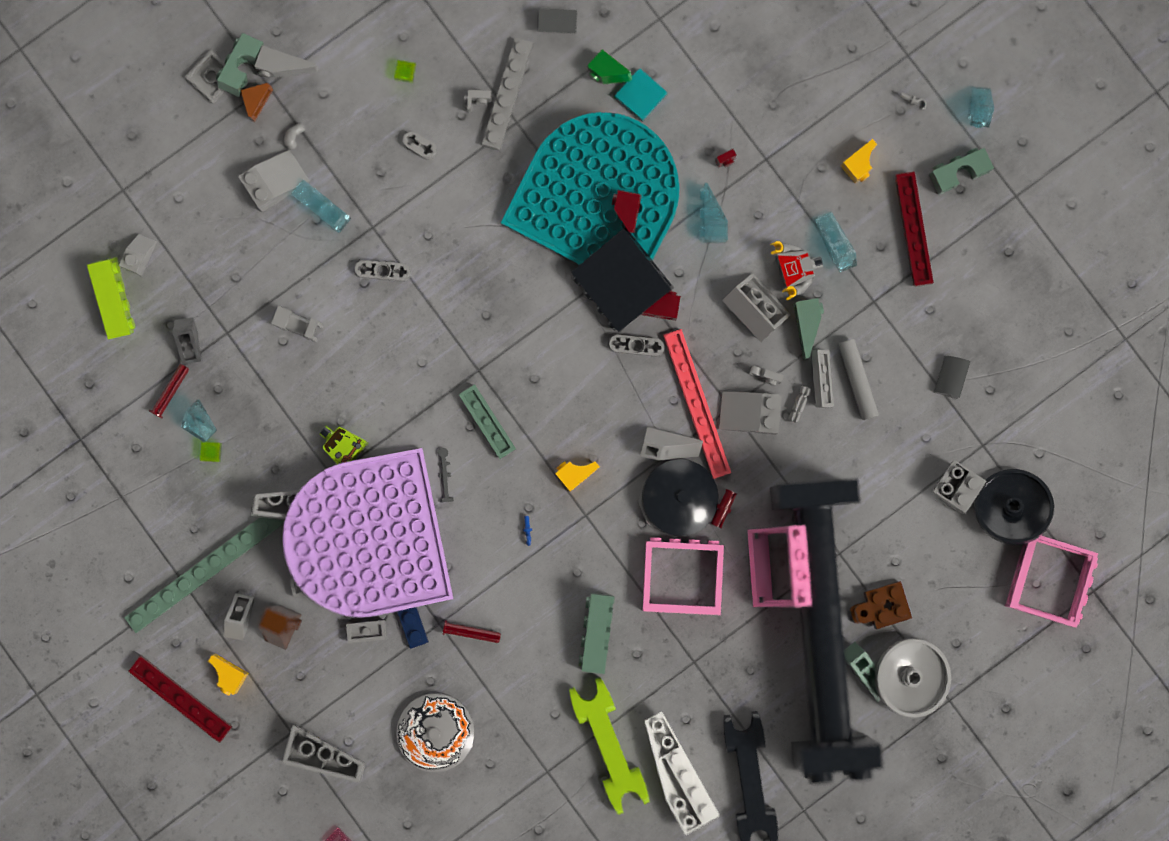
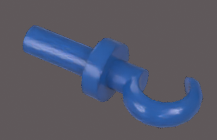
(527, 530)

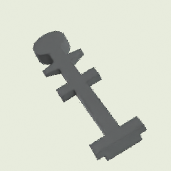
(443, 452)

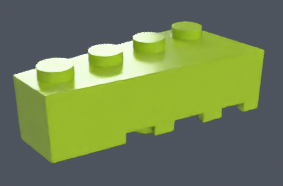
(111, 297)

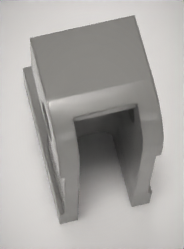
(297, 324)

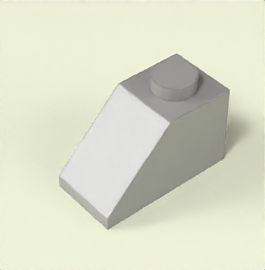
(138, 254)
(238, 617)

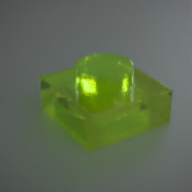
(405, 71)
(210, 452)

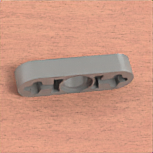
(368, 274)
(633, 338)

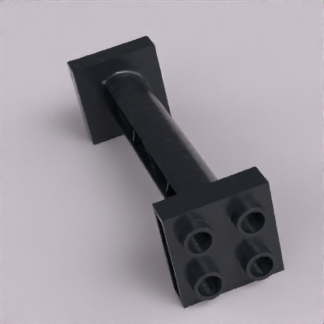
(831, 742)

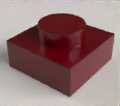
(726, 159)

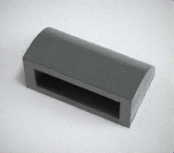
(557, 20)
(952, 377)

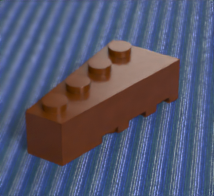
(279, 625)

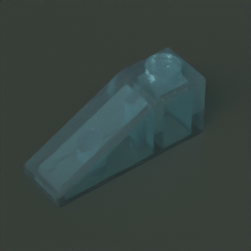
(836, 242)

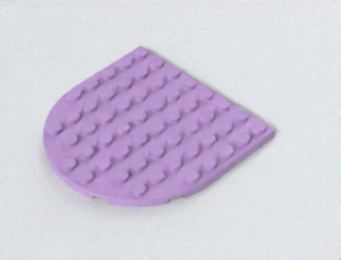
(368, 537)

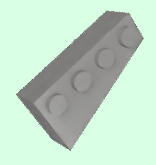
(317, 755)

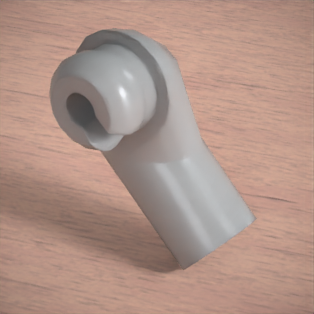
(291, 134)

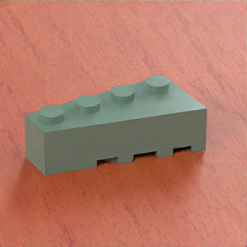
(597, 633)

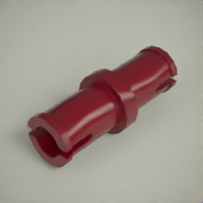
(723, 508)

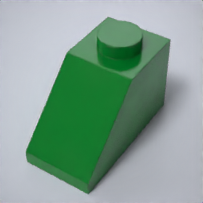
(608, 69)

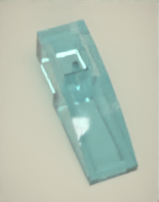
(321, 206)

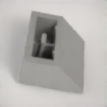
(959, 487)

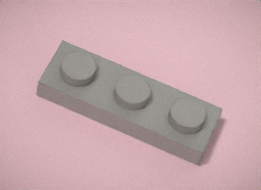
(822, 378)

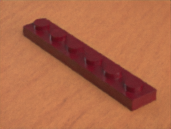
(914, 229)
(180, 699)

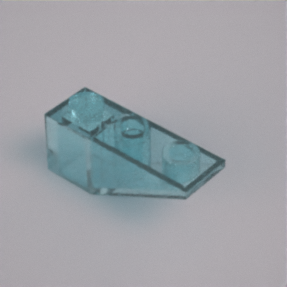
(714, 221)

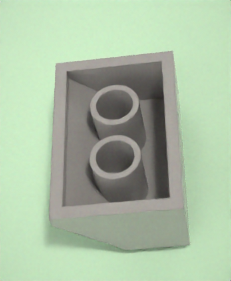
(756, 307)

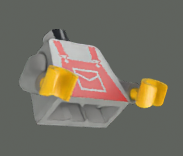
(795, 268)

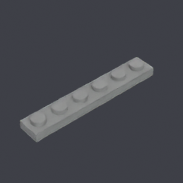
(507, 94)

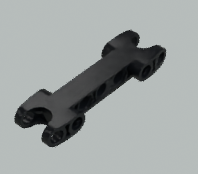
(745, 745)

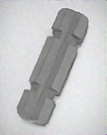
(799, 404)

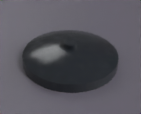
(680, 497)
(1014, 507)

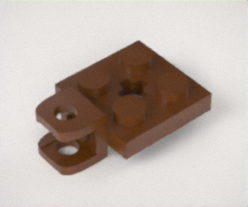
(874, 609)

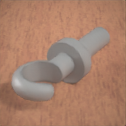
(913, 99)

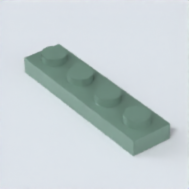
(487, 421)

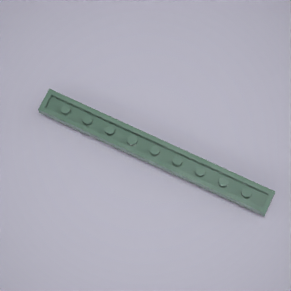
(202, 572)

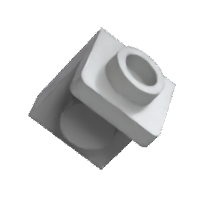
(479, 96)

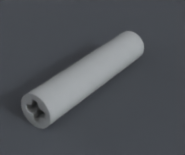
(858, 379)

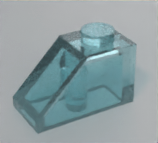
(981, 107)

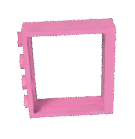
(761, 569)
(1080, 597)
(689, 609)

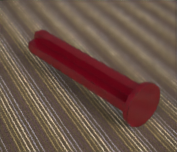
(170, 390)
(471, 632)

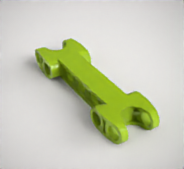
(622, 778)

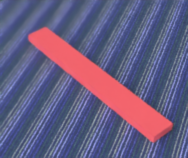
(697, 403)

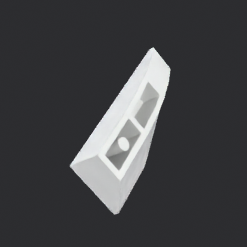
(679, 780)

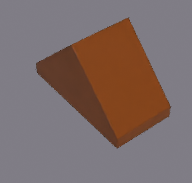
(255, 99)

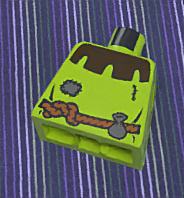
(342, 444)

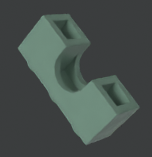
(244, 51)
(976, 163)

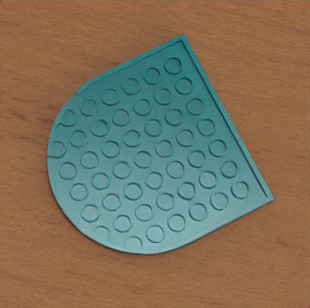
(573, 180)

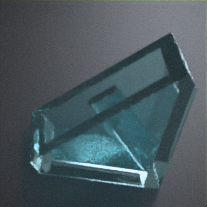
(198, 422)

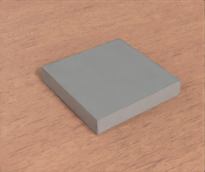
(204, 76)

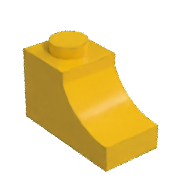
(858, 164)
(573, 475)
(230, 676)

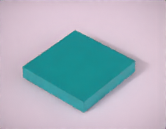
(641, 94)

